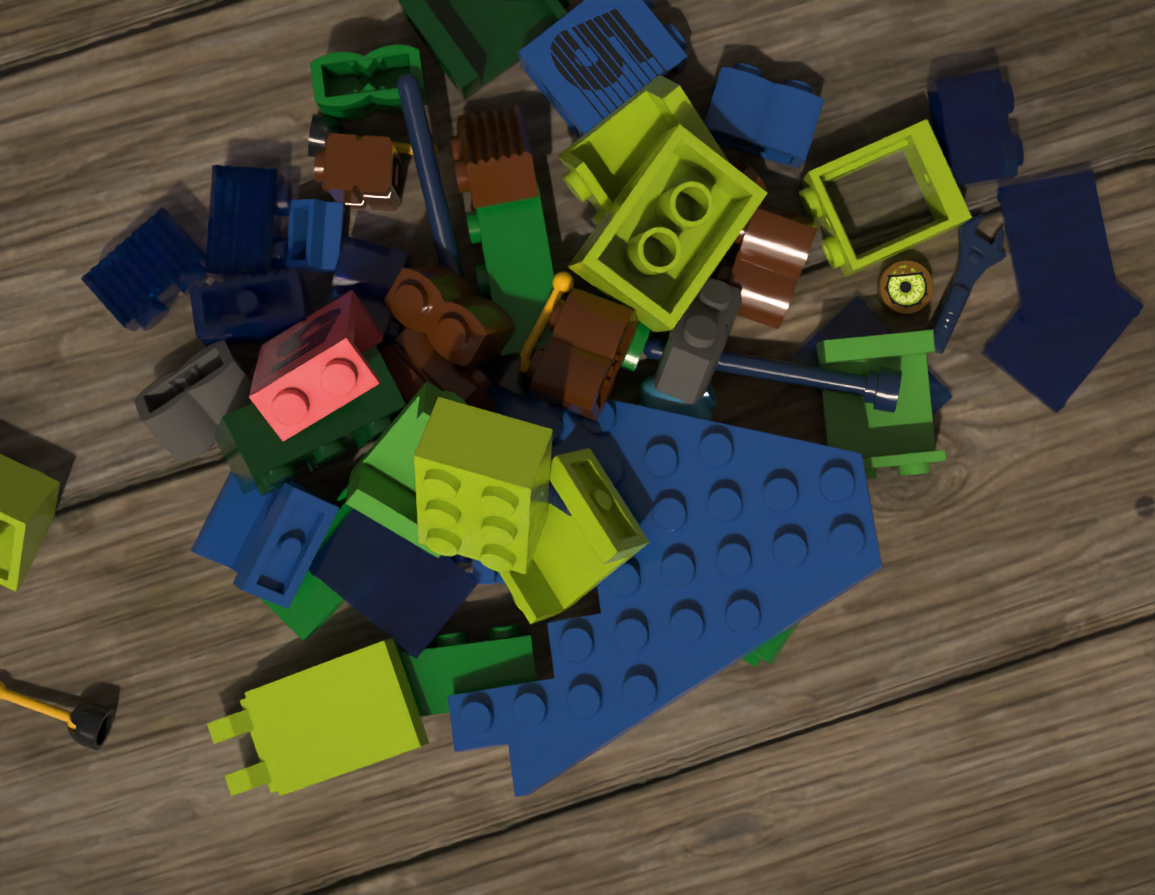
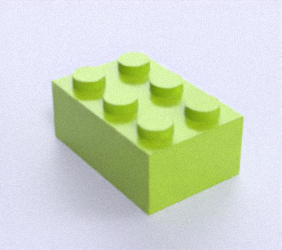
(668, 229)
(482, 485)

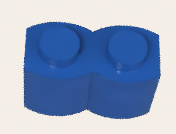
(763, 115)

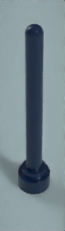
(429, 172)
(876, 388)

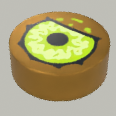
(905, 288)

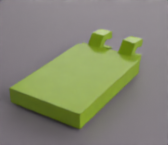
(325, 721)

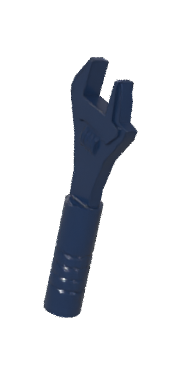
(973, 260)

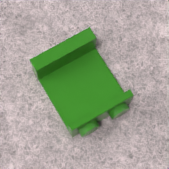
(880, 436)
(385, 476)

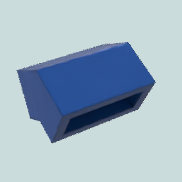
(315, 235)

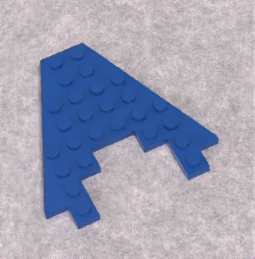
(740, 549)

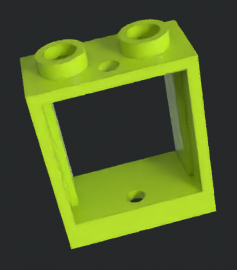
(932, 178)

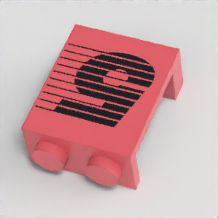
(315, 366)

